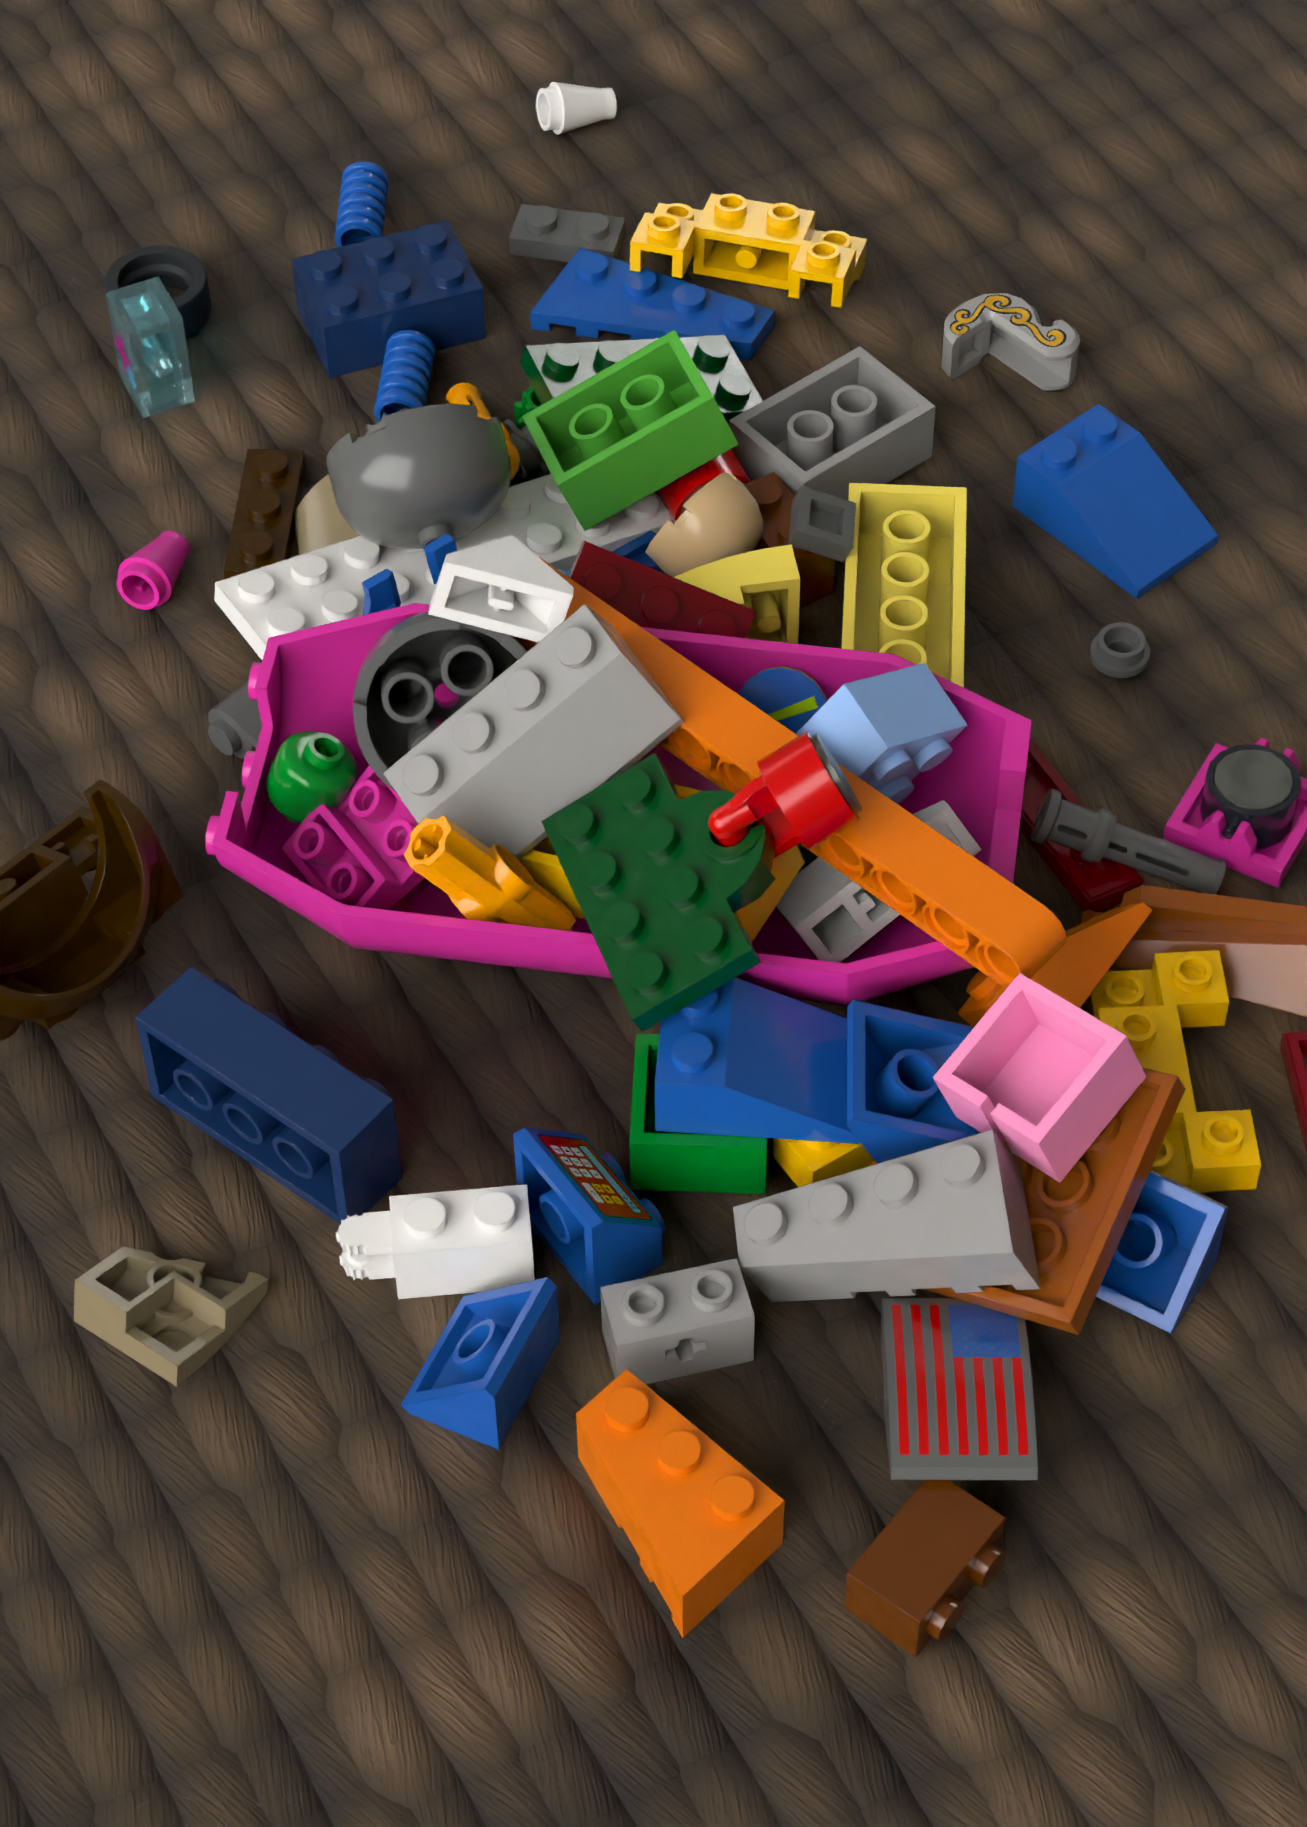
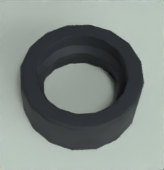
(175, 269)

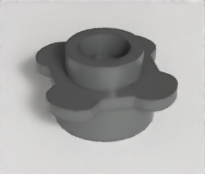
(529, 454)

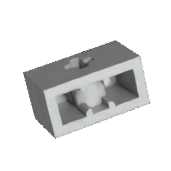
(678, 1322)

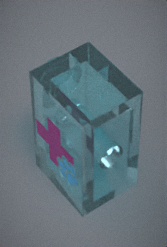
(150, 346)

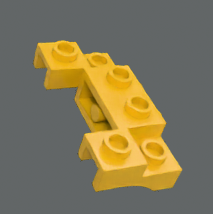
(751, 245)
(1150, 1007)

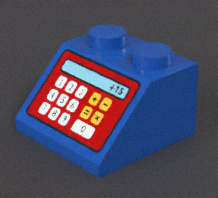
(586, 1210)

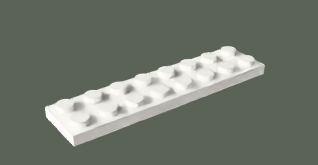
(328, 581)

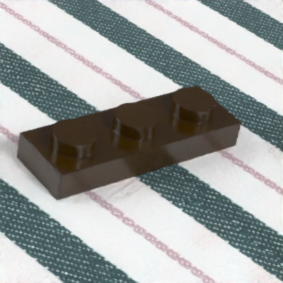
(265, 510)

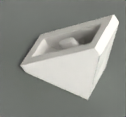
(502, 590)

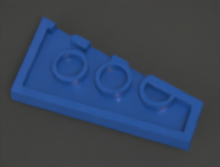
(605, 295)

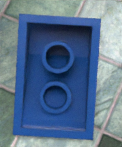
(1111, 501)
(753, 1068)

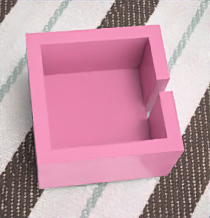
(1040, 1076)

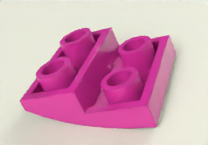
(358, 847)

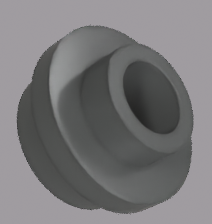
(1120, 650)

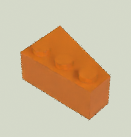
(678, 1497)

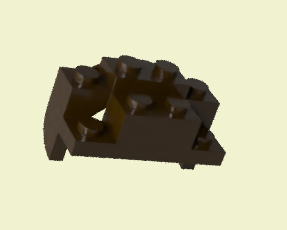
(72, 944)

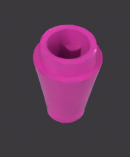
(152, 572)

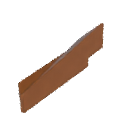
(1257, 941)

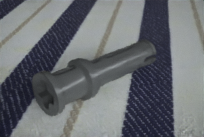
(1099, 835)

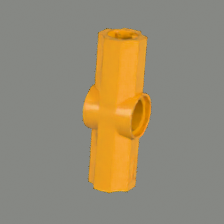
(483, 880)

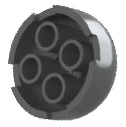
(421, 476)
(404, 667)

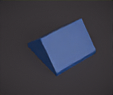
(891, 1083)
(1164, 1252)
(488, 1361)

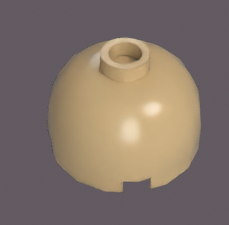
(716, 525)

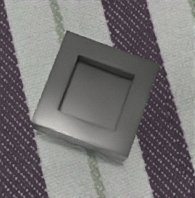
(822, 523)

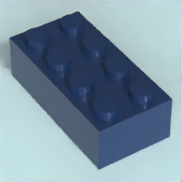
(270, 1096)

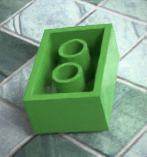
(629, 430)

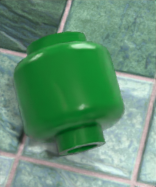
(310, 772)

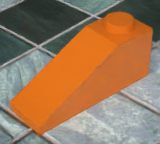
(1075, 967)

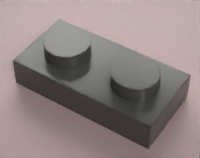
(560, 233)

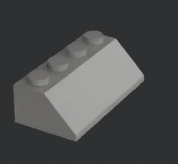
(538, 737)

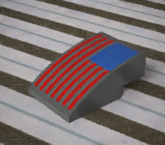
(957, 1392)

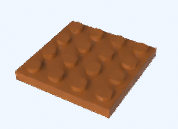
(1086, 1213)

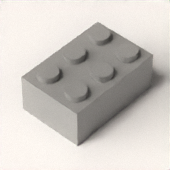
(837, 428)

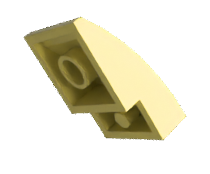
(761, 581)

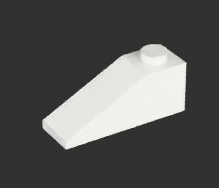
(838, 914)

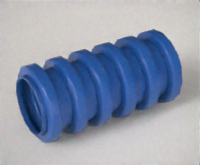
(361, 203)
(404, 373)

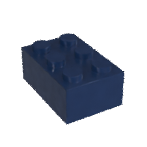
(386, 285)

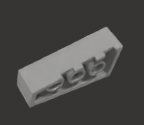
(895, 1228)

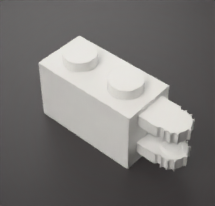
(443, 1242)

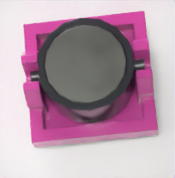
(1245, 810)

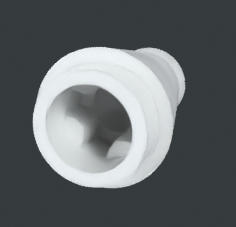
(571, 106)

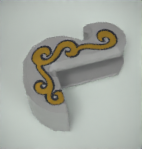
(1012, 334)

